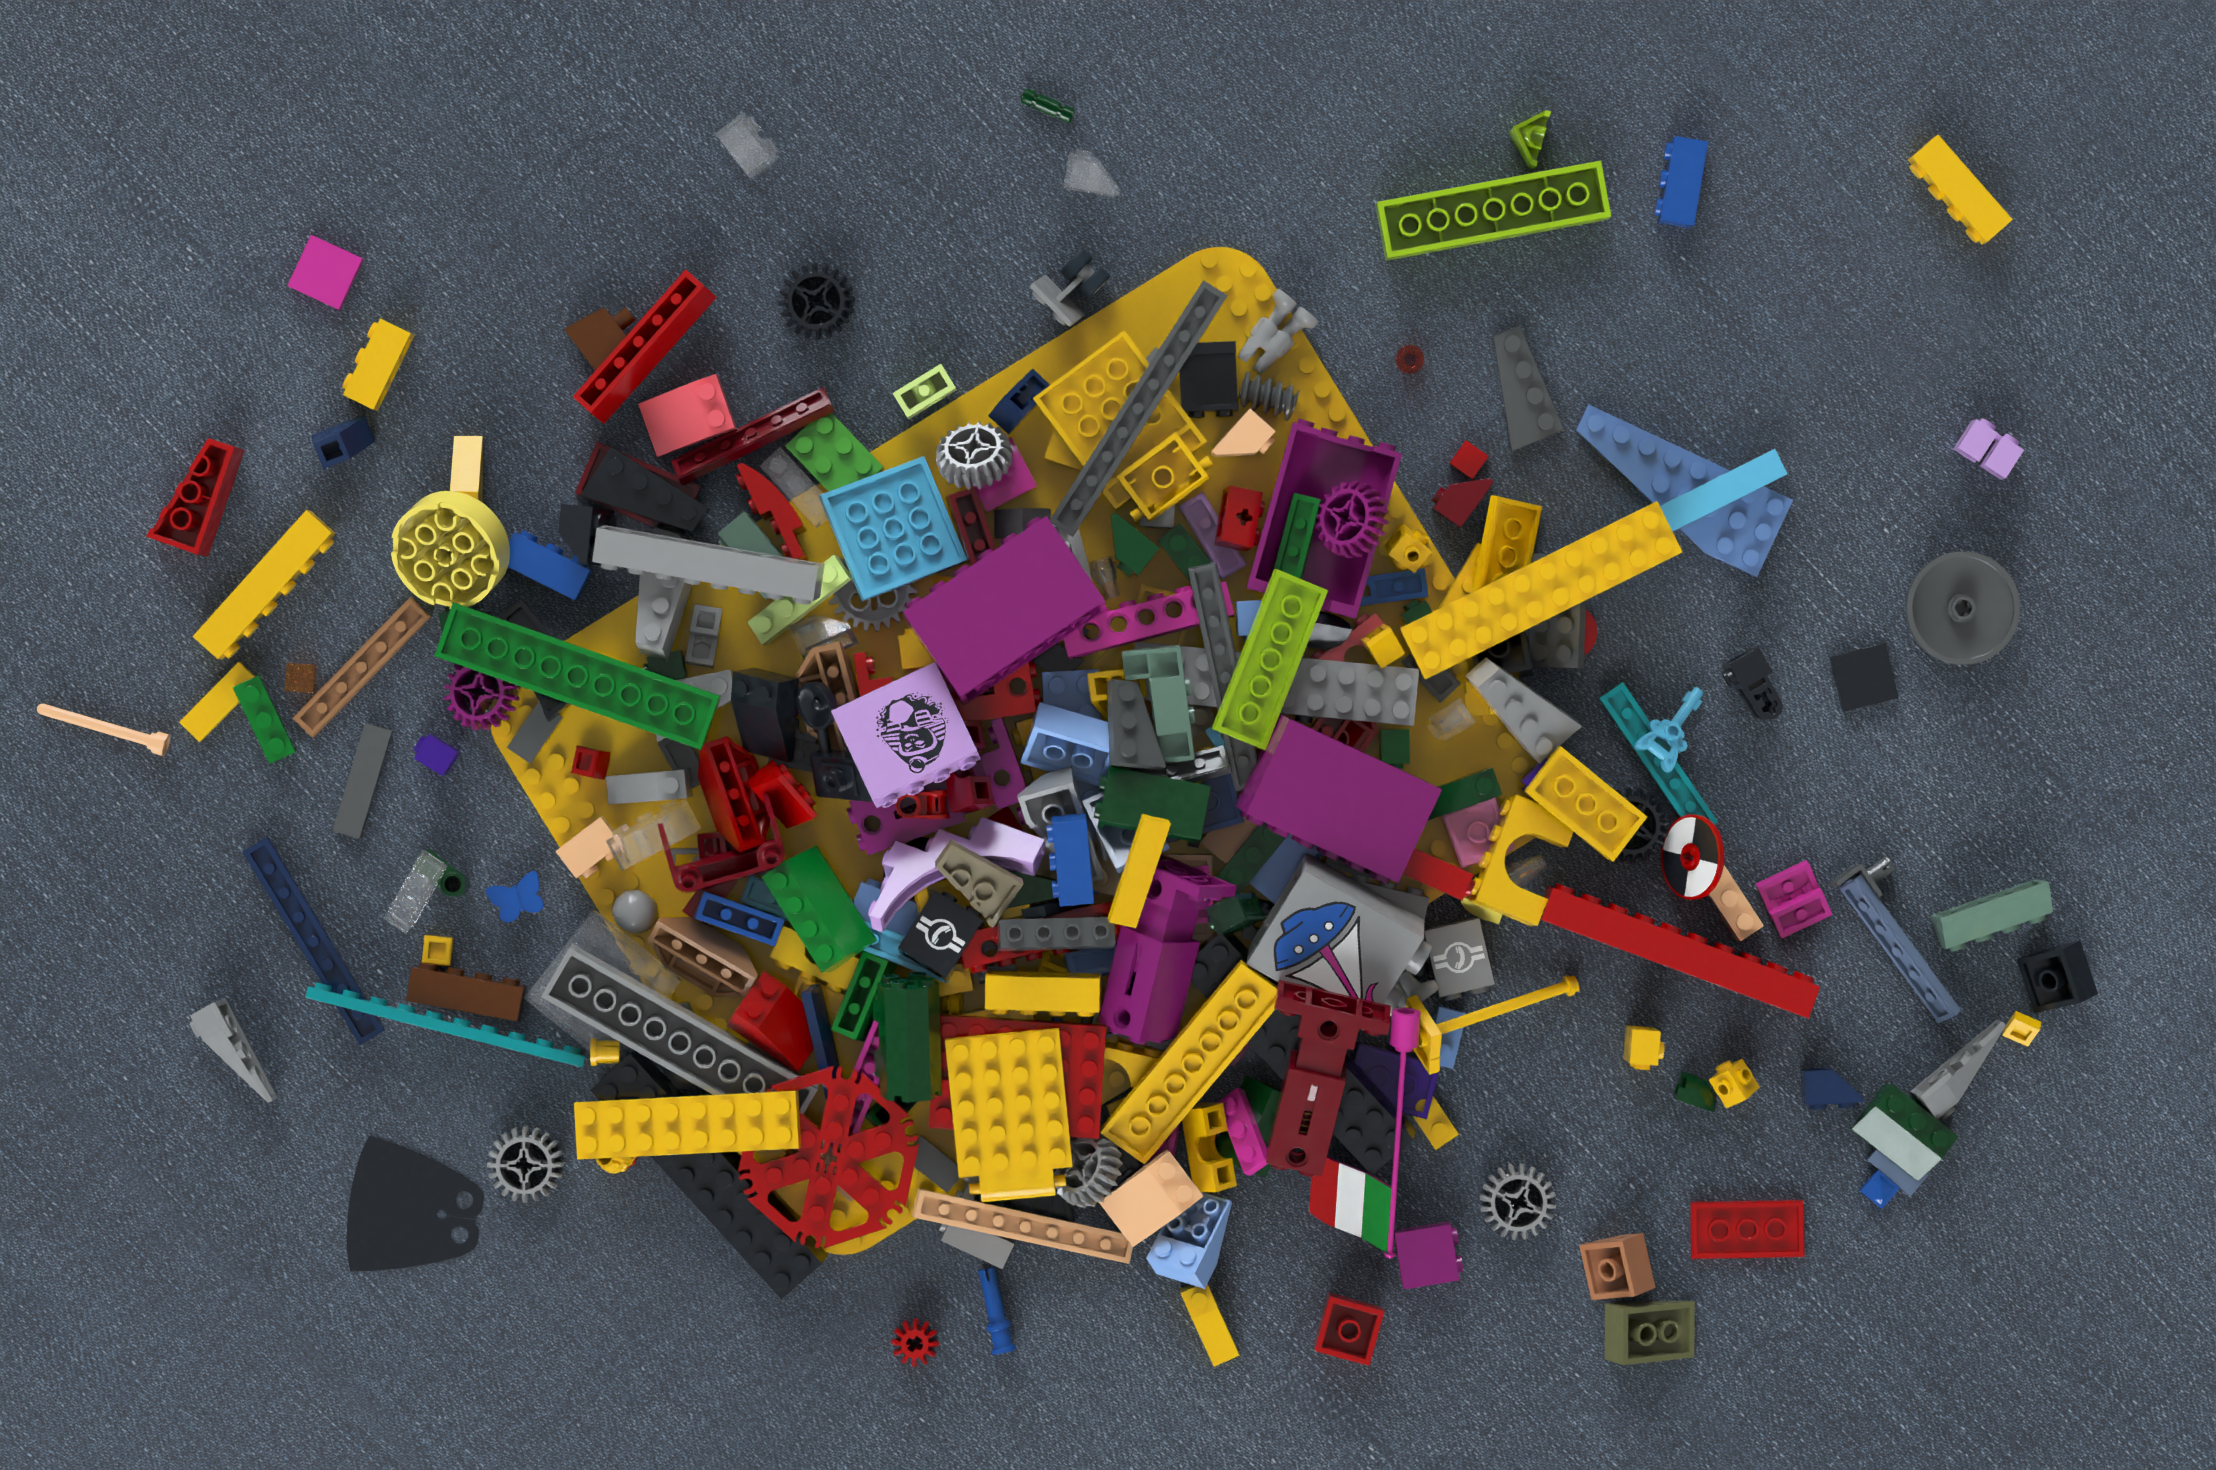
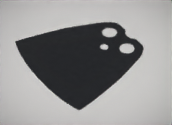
(396, 1208)

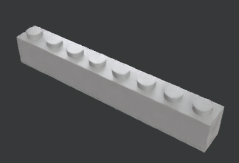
(708, 563)

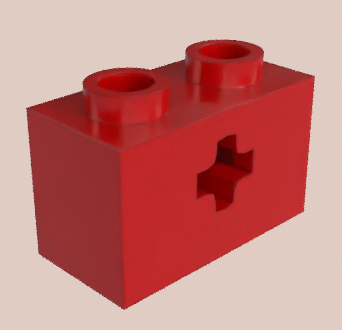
(1229, 531)

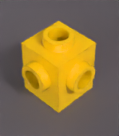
(1409, 548)
(1733, 1082)

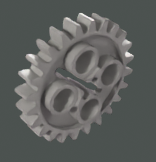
(866, 615)

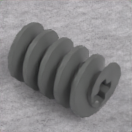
(1267, 396)

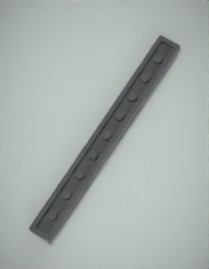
(1138, 408)

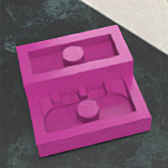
(1011, 485)
(1793, 899)

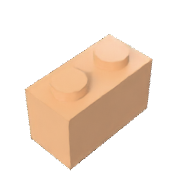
(587, 849)

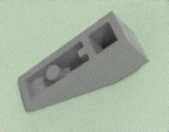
(649, 786)

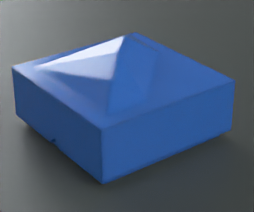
(1879, 1189)

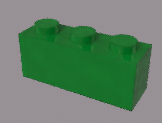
(856, 1009)

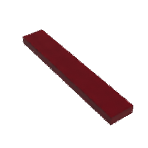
(752, 436)

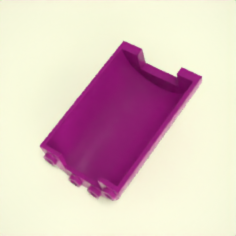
(1311, 467)

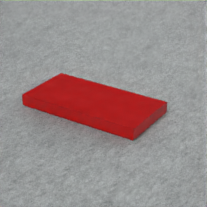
(1747, 1229)

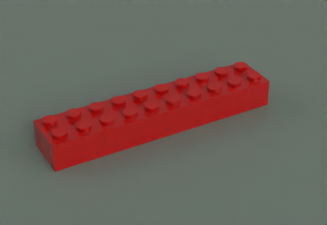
(1682, 953)

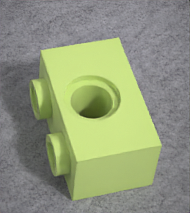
(924, 391)

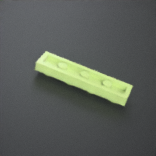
(784, 612)

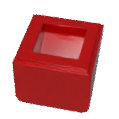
(590, 762)

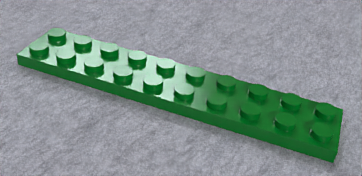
(577, 676)

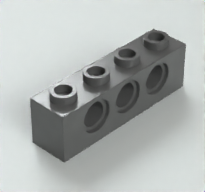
(1055, 934)

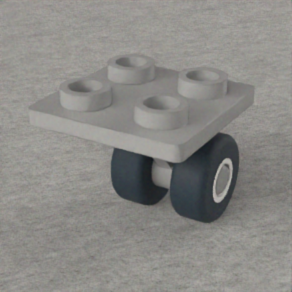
(1064, 309)

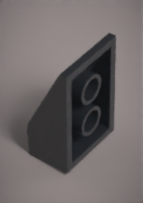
(765, 711)

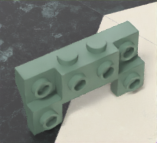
(1167, 695)

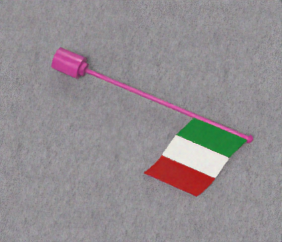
(1353, 1197)

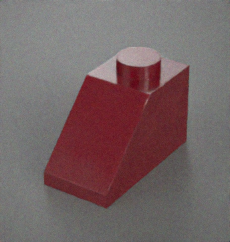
(1460, 500)

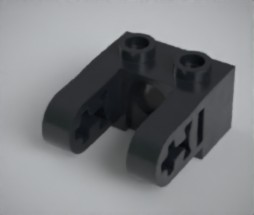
(1749, 677)

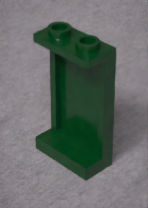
(1137, 793)

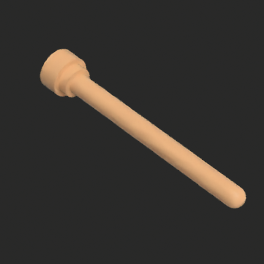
(156, 742)

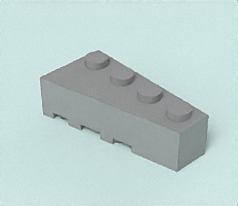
(659, 613)
(1526, 714)

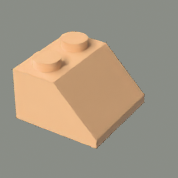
(1246, 437)

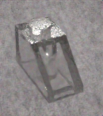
(1089, 176)
(819, 631)
(1450, 720)

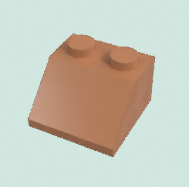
(1617, 1266)

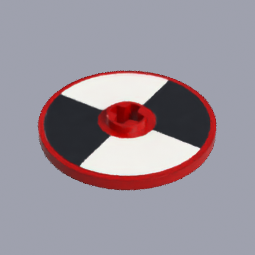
(1696, 876)

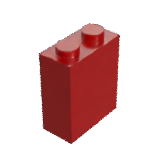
(1439, 874)

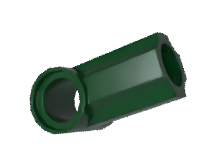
(448, 874)

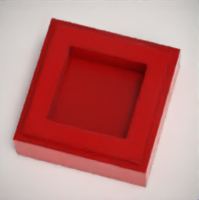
(1468, 459)

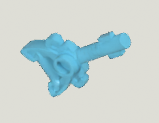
(1670, 732)

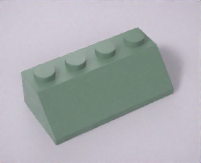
(1993, 913)

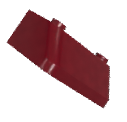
(727, 865)

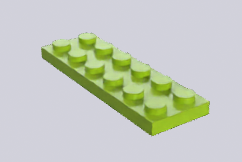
(1269, 659)

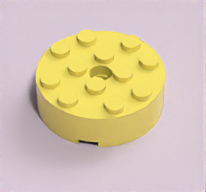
(450, 549)

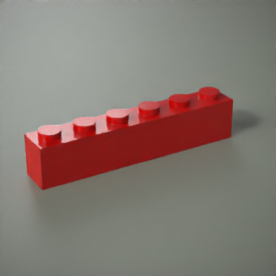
(644, 346)

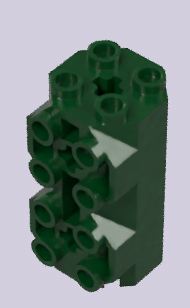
(908, 1037)

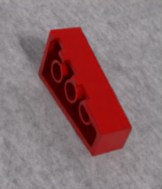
(200, 500)

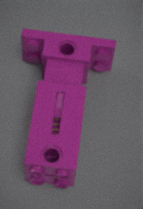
(901, 829)
(1159, 955)

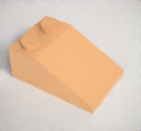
(1151, 1198)

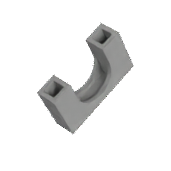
(982, 1245)

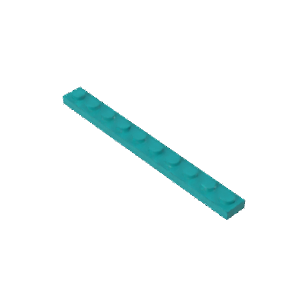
(434, 1021)

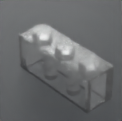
(644, 840)

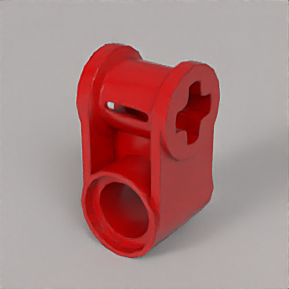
(926, 805)

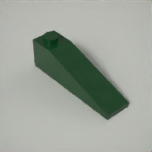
(1466, 792)

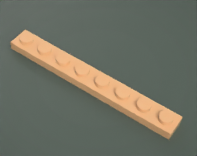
(1021, 1226)

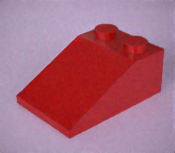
(774, 1022)

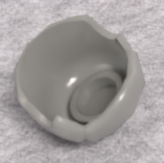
(635, 911)

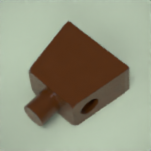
(599, 334)

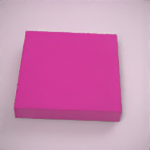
(325, 272)

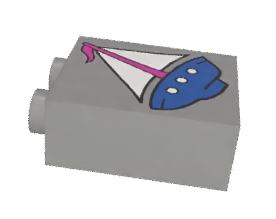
(1338, 936)

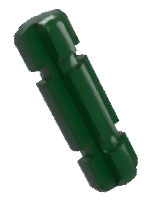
(1047, 105)

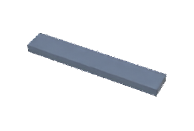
(1899, 948)

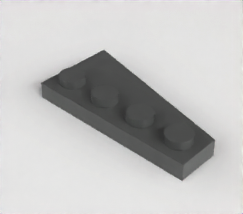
(1524, 394)

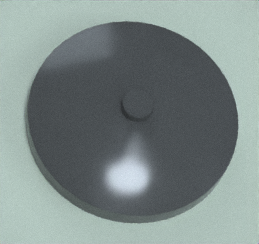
(1962, 608)

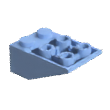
(1192, 1242)

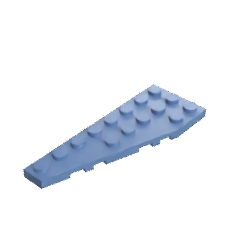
(1663, 471)

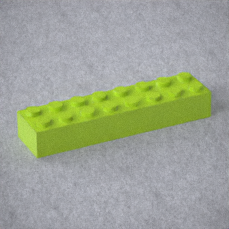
(1493, 210)

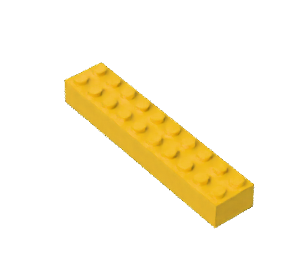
(1540, 590)

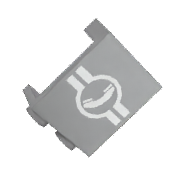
(1459, 958)

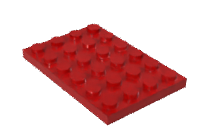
(1081, 1057)

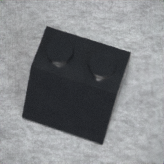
(1510, 655)
(2057, 977)

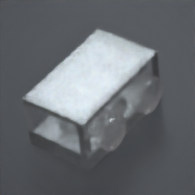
(747, 146)

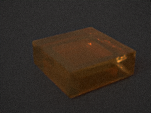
(300, 677)

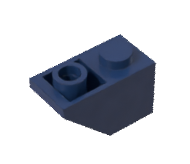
(342, 441)
(1826, 1087)

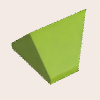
(1529, 137)

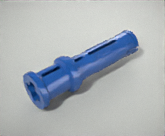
(998, 1323)

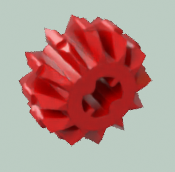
(912, 1332)

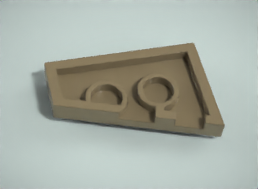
(980, 880)

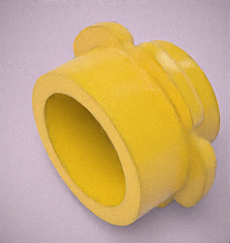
(953, 1003)

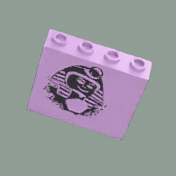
(906, 736)

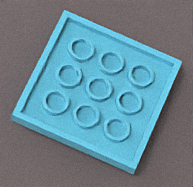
(893, 528)

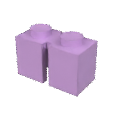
(2002, 453)

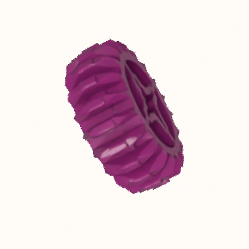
(1361, 504)
(477, 717)

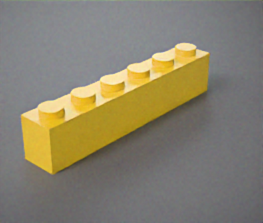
(264, 585)

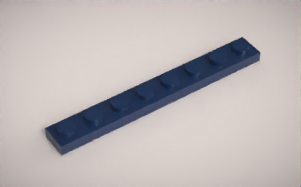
(310, 934)

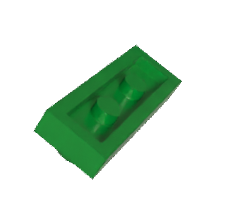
(1298, 535)
(264, 719)

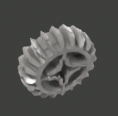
(974, 455)
(526, 1150)
(1093, 1171)
(1523, 1188)

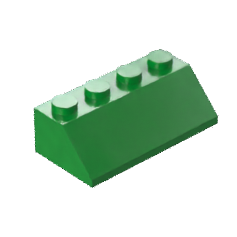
(819, 909)

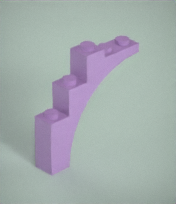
(912, 869)

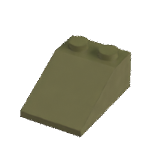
(1649, 1331)

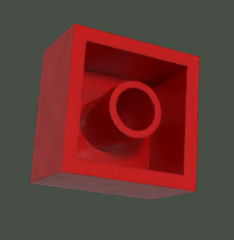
(1348, 1329)

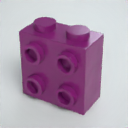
(1427, 1255)

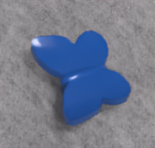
(517, 898)

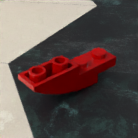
(771, 503)

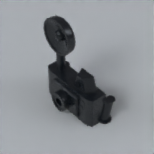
(832, 770)

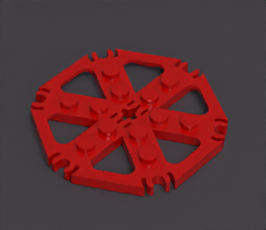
(849, 1173)

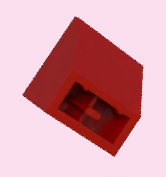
(789, 802)

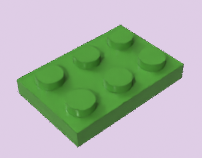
(833, 453)

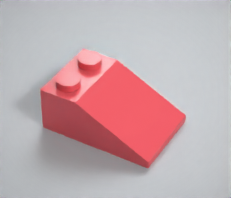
(687, 415)

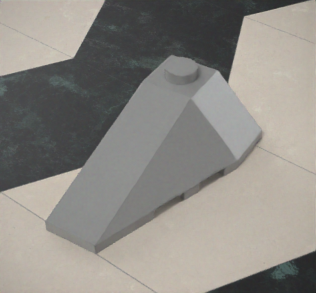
(1056, 795)
(225, 1037)
(1949, 1082)

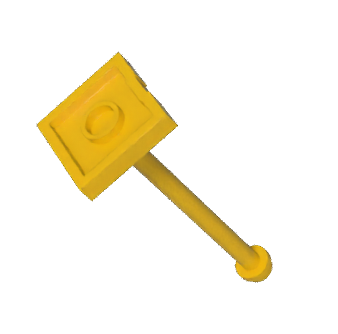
(1431, 1033)

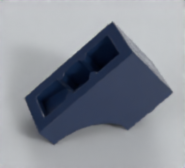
(1018, 401)

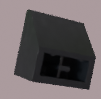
(579, 528)

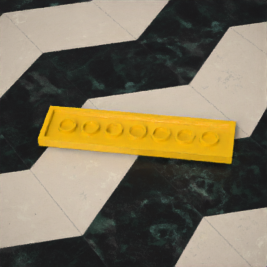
(1191, 1062)
(687, 1125)

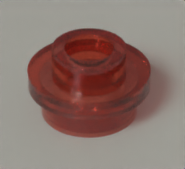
(1418, 355)

